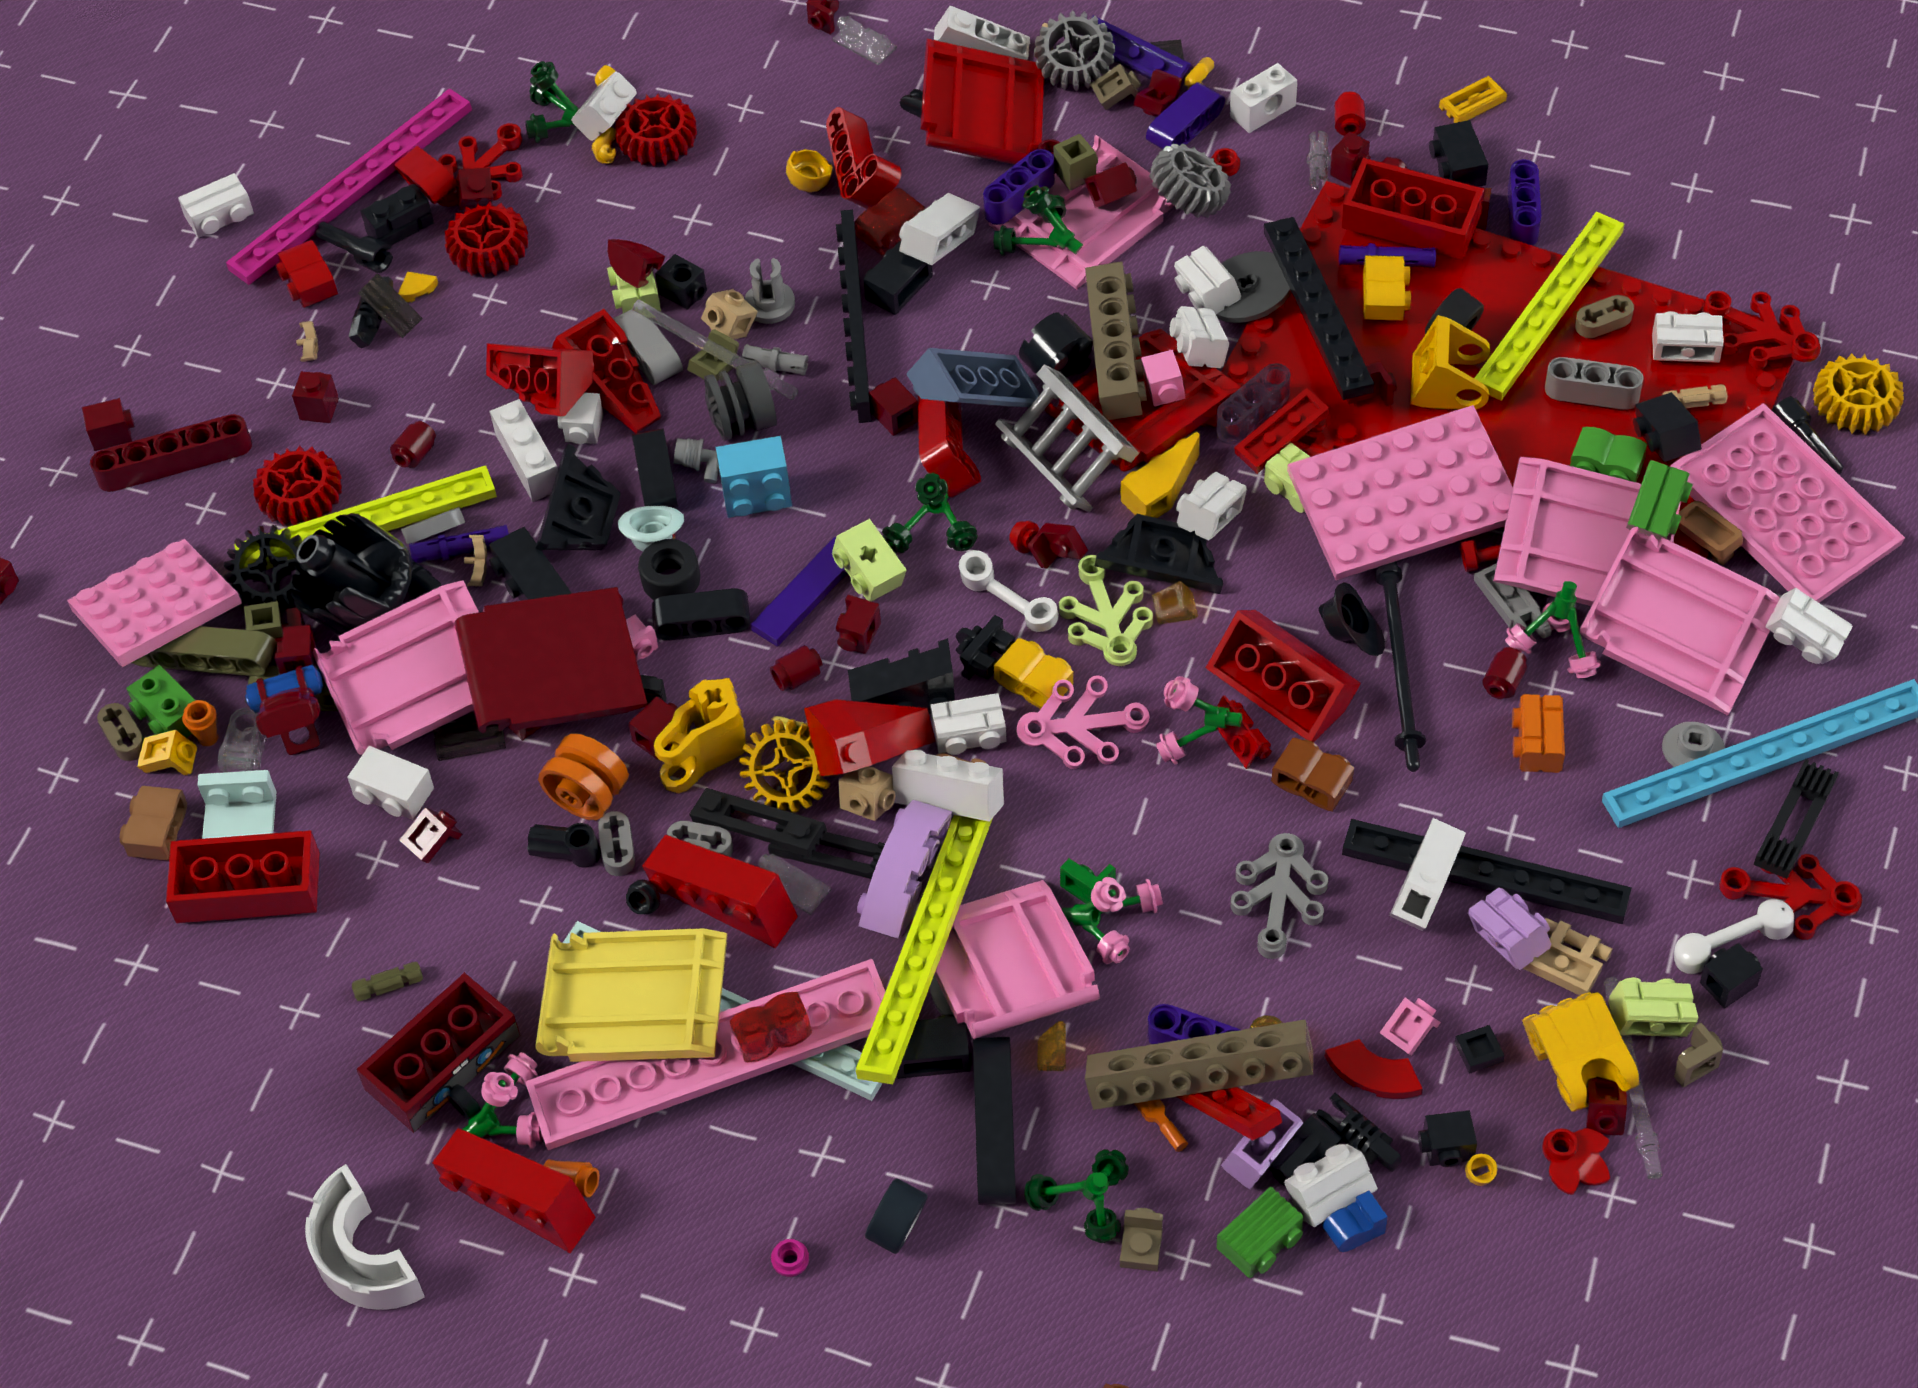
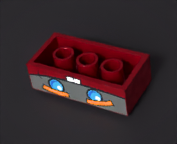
(437, 1050)

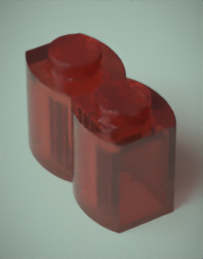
(881, 223)
(776, 1024)

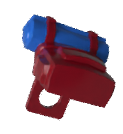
(287, 705)

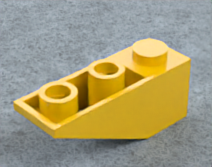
(1157, 484)

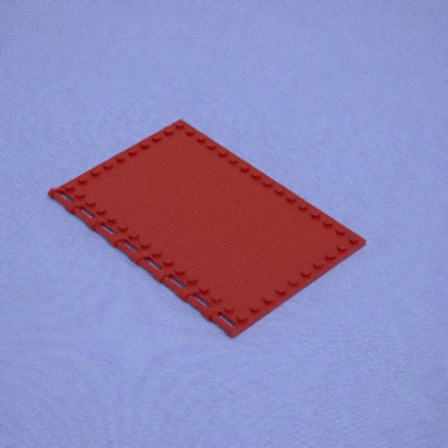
(1504, 279)

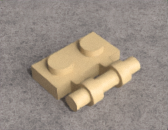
(1568, 967)

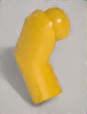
(1199, 72)
(602, 148)

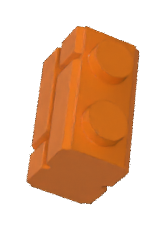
(1540, 733)

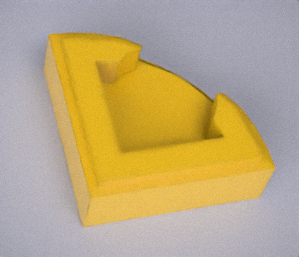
(417, 285)

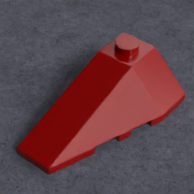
(861, 734)

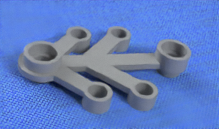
(1279, 887)

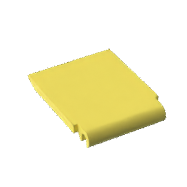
(633, 995)

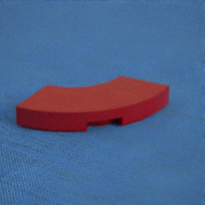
(1373, 1073)

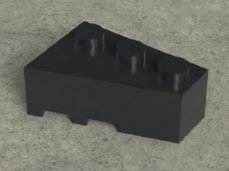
(911, 681)

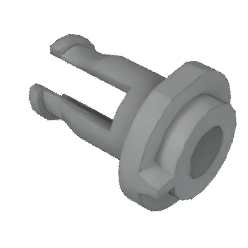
(770, 297)

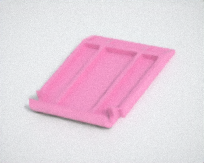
(1102, 230)
(1564, 528)
(1680, 619)
(401, 670)
(1013, 961)

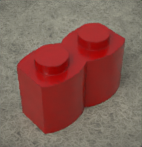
(307, 274)

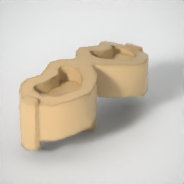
(310, 344)
(479, 560)

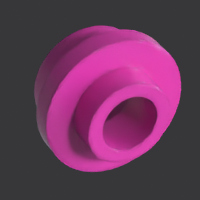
(786, 1248)

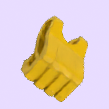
(715, 740)
(1581, 1045)

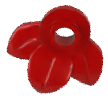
(1581, 1160)

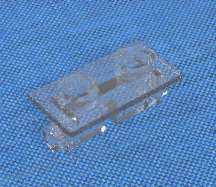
(863, 41)
(801, 888)

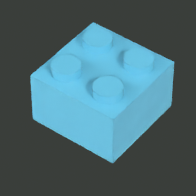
(754, 476)

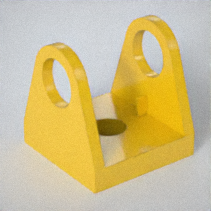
(1434, 379)

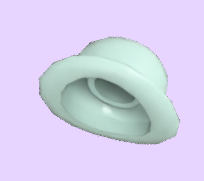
(650, 524)

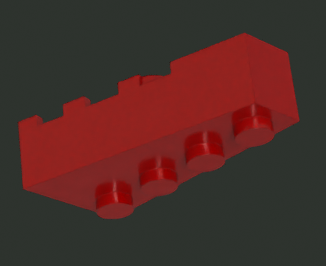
(722, 888)
(515, 1188)

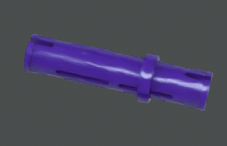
(1412, 256)
(452, 545)

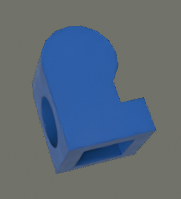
(1356, 1223)

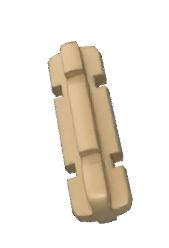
(1701, 396)

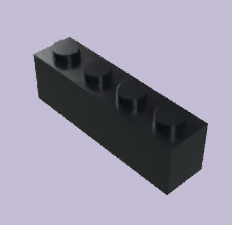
(524, 567)

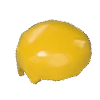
(808, 170)

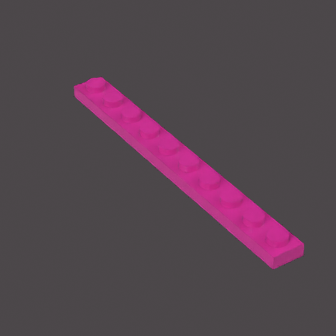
(348, 186)

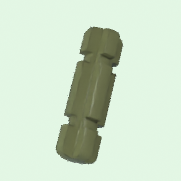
(387, 981)

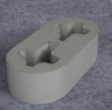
(433, 525)
(703, 836)
(610, 844)

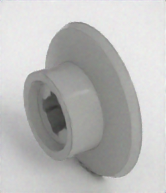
(1679, 750)

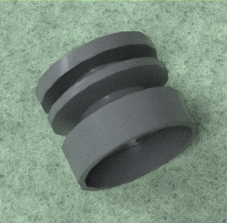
(740, 400)

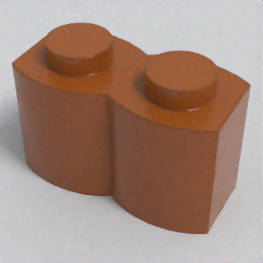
(1313, 774)

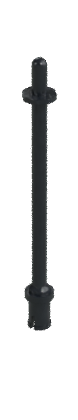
(1410, 739)

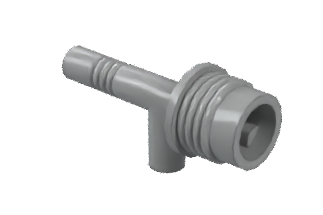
(691, 454)

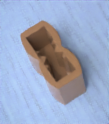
(153, 822)

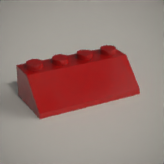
(1282, 674)

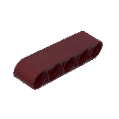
(171, 452)

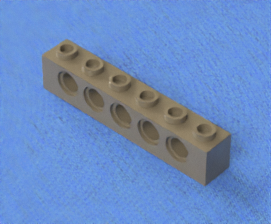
(1114, 342)
(1199, 1064)

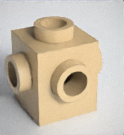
(729, 313)
(866, 792)

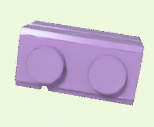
(1510, 927)
(1252, 1158)

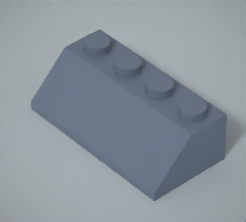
(972, 378)

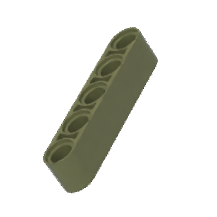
(215, 652)

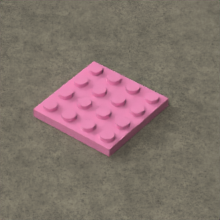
(154, 602)

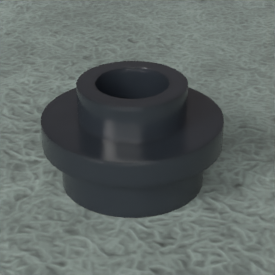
(642, 897)

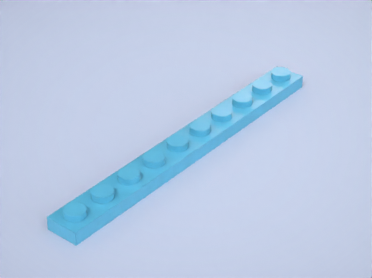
(1762, 754)

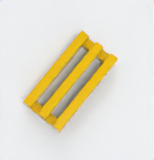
(1476, 102)

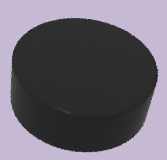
(463, 1101)

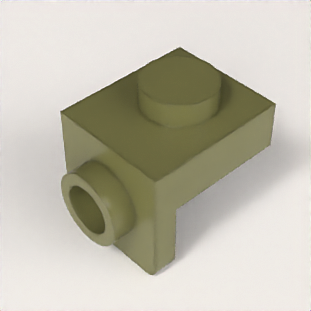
(706, 364)

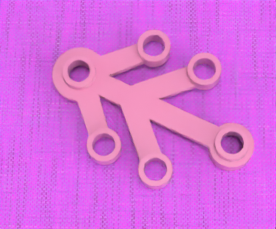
(1077, 724)

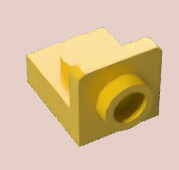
(167, 751)

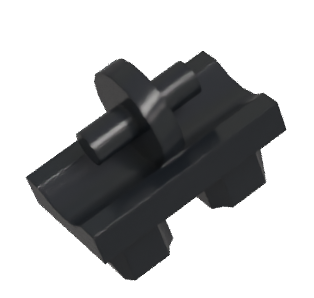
(979, 644)

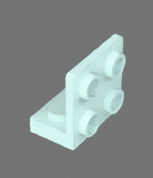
(237, 803)

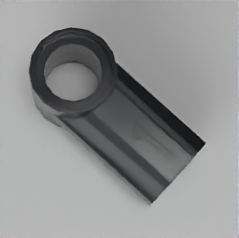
(565, 843)
(1307, 1146)

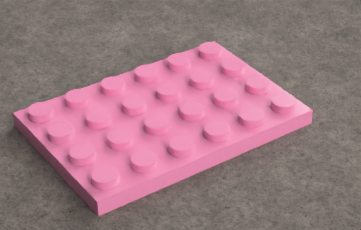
(1403, 492)
(1788, 504)

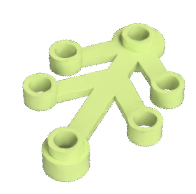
(1106, 616)

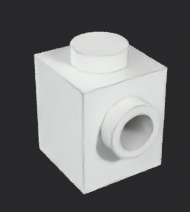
(583, 420)

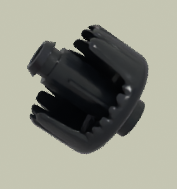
(350, 573)

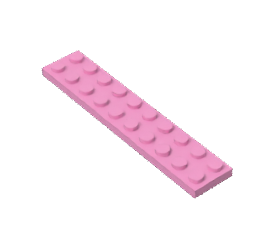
(611, 1093)

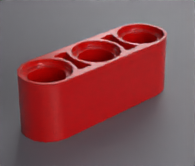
(426, 173)

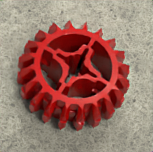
(655, 123)
(486, 239)
(301, 494)

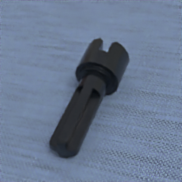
(366, 250)
(1798, 420)

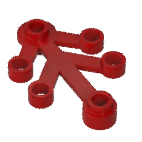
(509, 139)
(1799, 344)
(1798, 893)

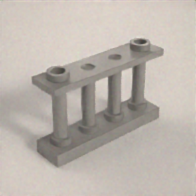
(1094, 427)

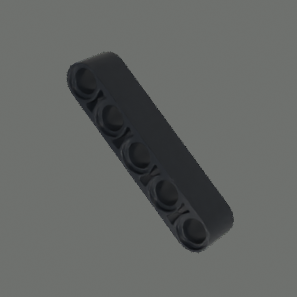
(994, 1121)

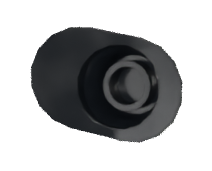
(1351, 622)

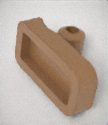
(1710, 531)

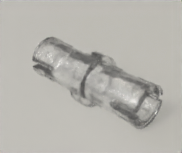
(1318, 159)

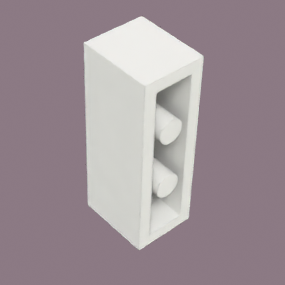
(939, 228)
(525, 449)
(949, 783)

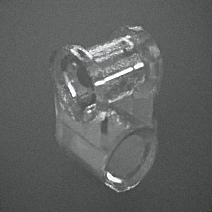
(242, 748)

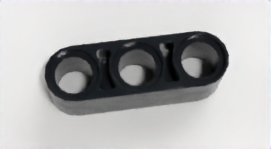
(654, 468)
(700, 614)

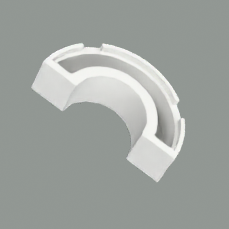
(354, 1276)

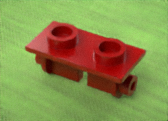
(1243, 741)

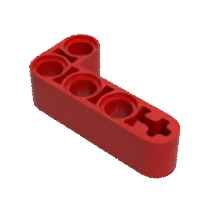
(860, 173)
(942, 445)

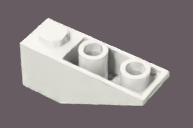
(978, 33)
(1428, 875)

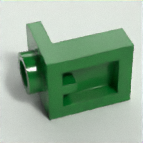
(1080, 879)

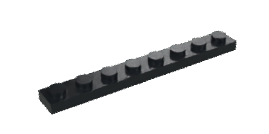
(1319, 309)
(854, 324)
(1491, 871)

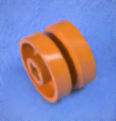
(583, 776)

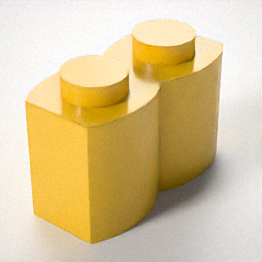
(1385, 287)
(1031, 672)

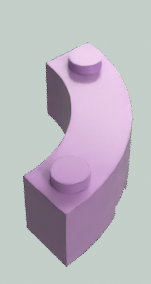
(894, 884)

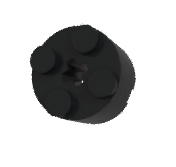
(1057, 344)

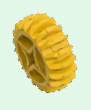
(1857, 398)
(788, 782)

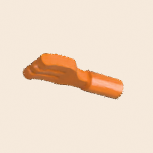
(1155, 1112)

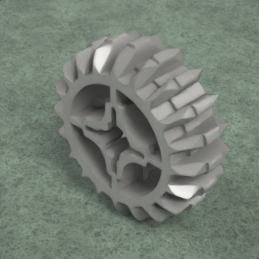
(1071, 28)
(1190, 180)

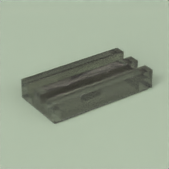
(390, 305)
(466, 732)

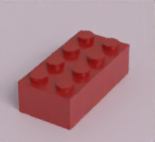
(1412, 208)
(243, 876)

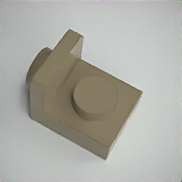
(1115, 86)
(1700, 1057)
(1141, 1239)

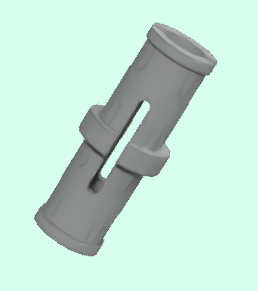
(776, 359)

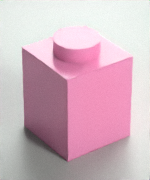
(1163, 378)

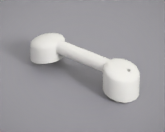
(978, 575)
(1773, 920)

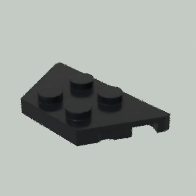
(578, 507)
(1162, 553)

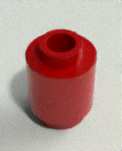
(1349, 113)

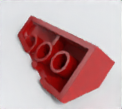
(614, 370)
(542, 375)

